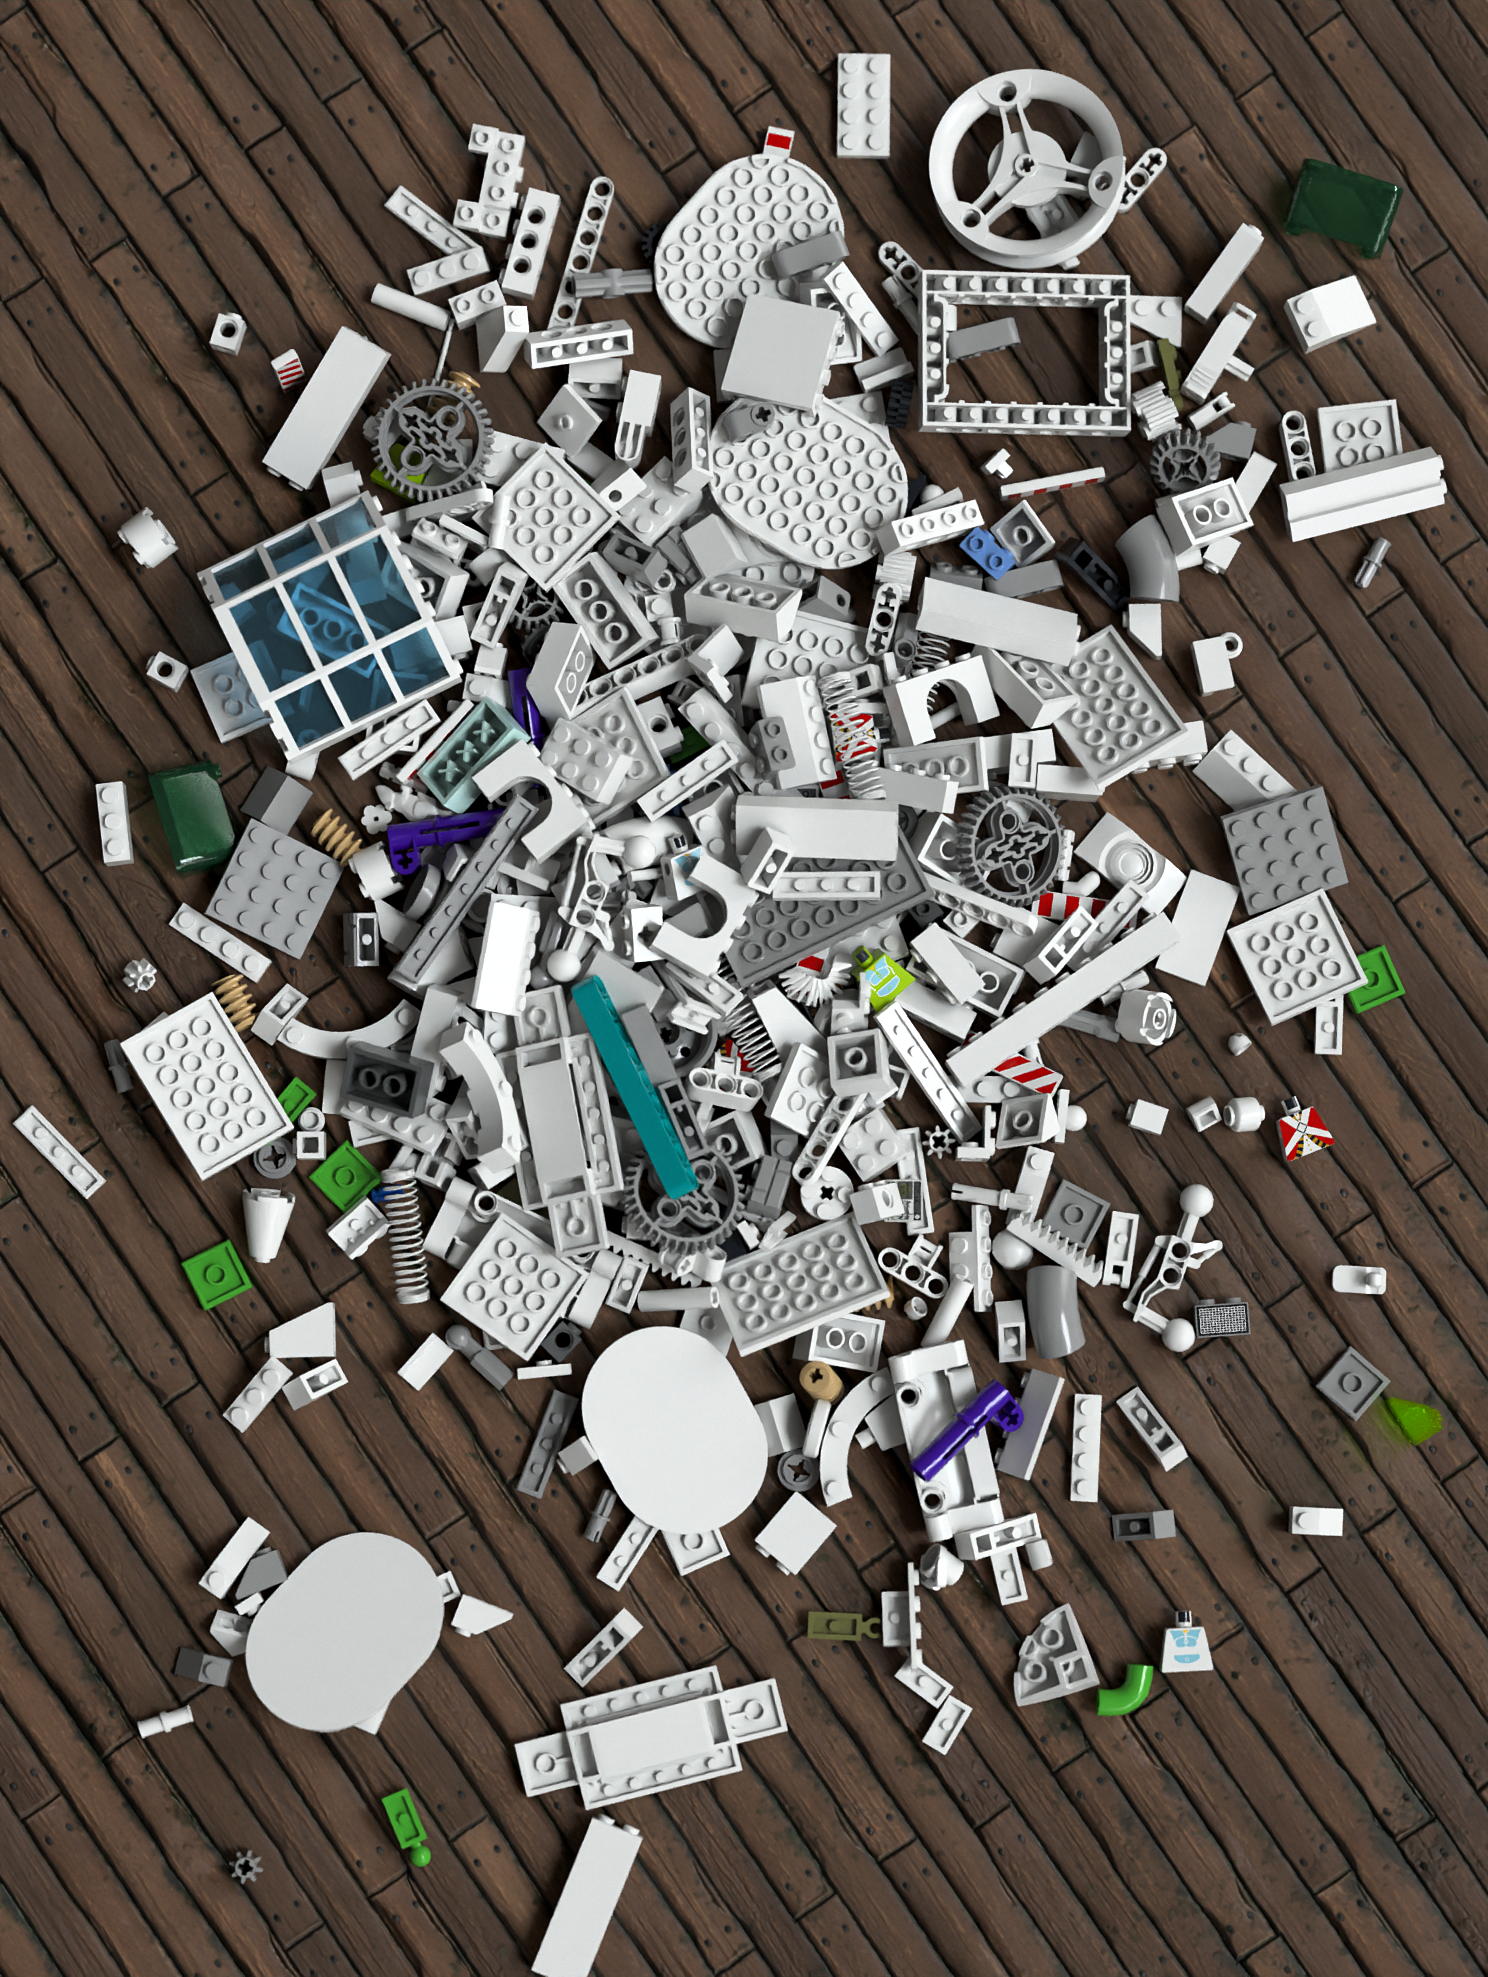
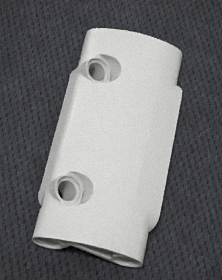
(460, 1231)
(969, 1476)

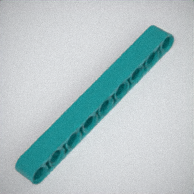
(634, 1087)

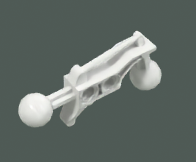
(638, 853)
(1177, 1333)

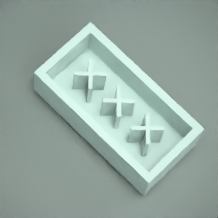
(468, 750)

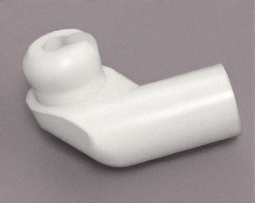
(1082, 887)

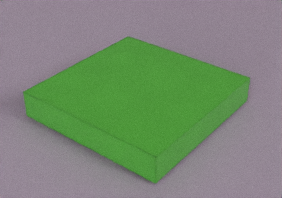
(1382, 981)
(346, 1177)
(217, 1275)

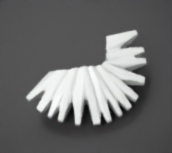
(816, 985)

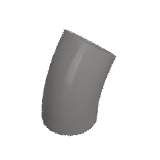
(1150, 562)
(1054, 1311)

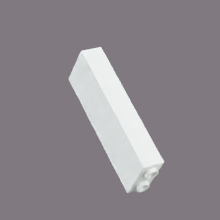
(326, 409)
(1363, 493)
(997, 622)
(820, 826)
(588, 1899)

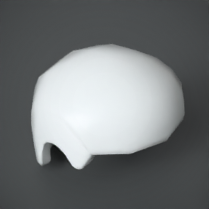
(1011, 1250)

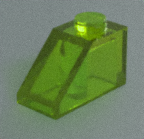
(1416, 1419)

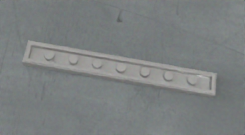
(466, 889)

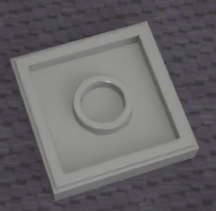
(1075, 1214)
(1352, 1383)

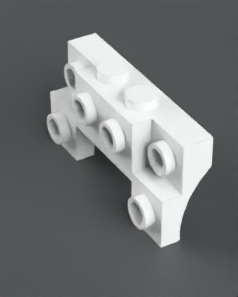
(499, 183)

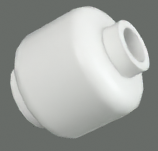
(1243, 1114)

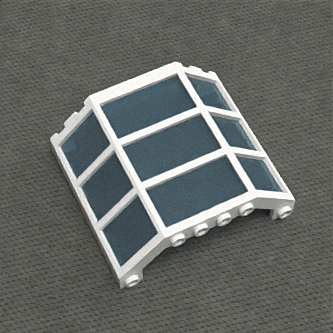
(330, 627)

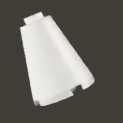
(266, 1221)

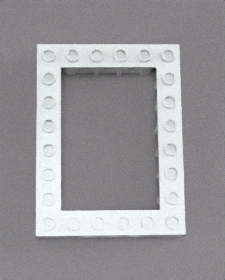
(1103, 292)

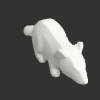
(411, 806)

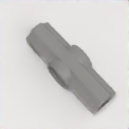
(612, 283)

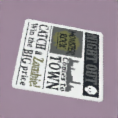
(912, 1199)

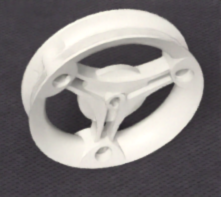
(1046, 166)

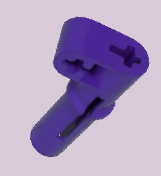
(518, 688)
(411, 835)
(966, 1425)

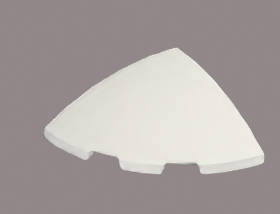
(1054, 1660)

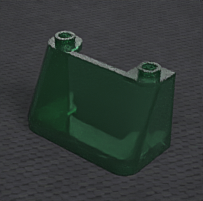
(1342, 206)
(194, 816)

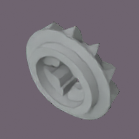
(285, 1164)
(803, 1482)

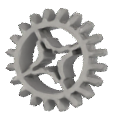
(1184, 448)
(543, 602)

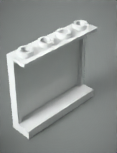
(783, 353)

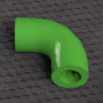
(1129, 1695)

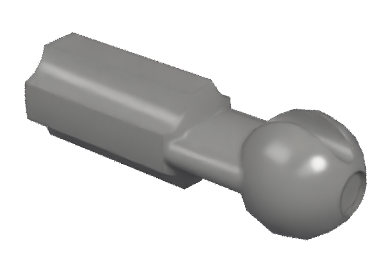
(551, 940)
(459, 1338)

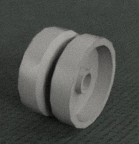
(425, 893)

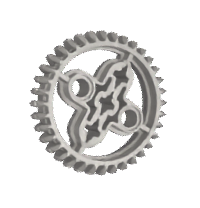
(452, 432)
(1004, 844)
(691, 1203)

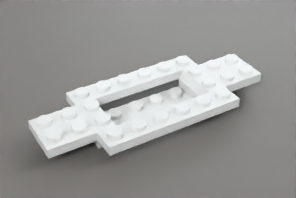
(554, 1165)
(653, 1747)

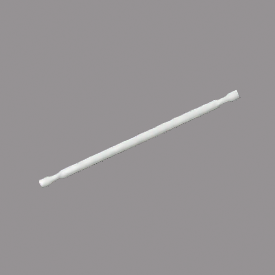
(441, 360)

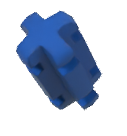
(380, 1194)

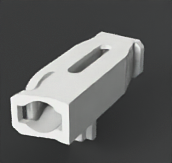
(1219, 355)

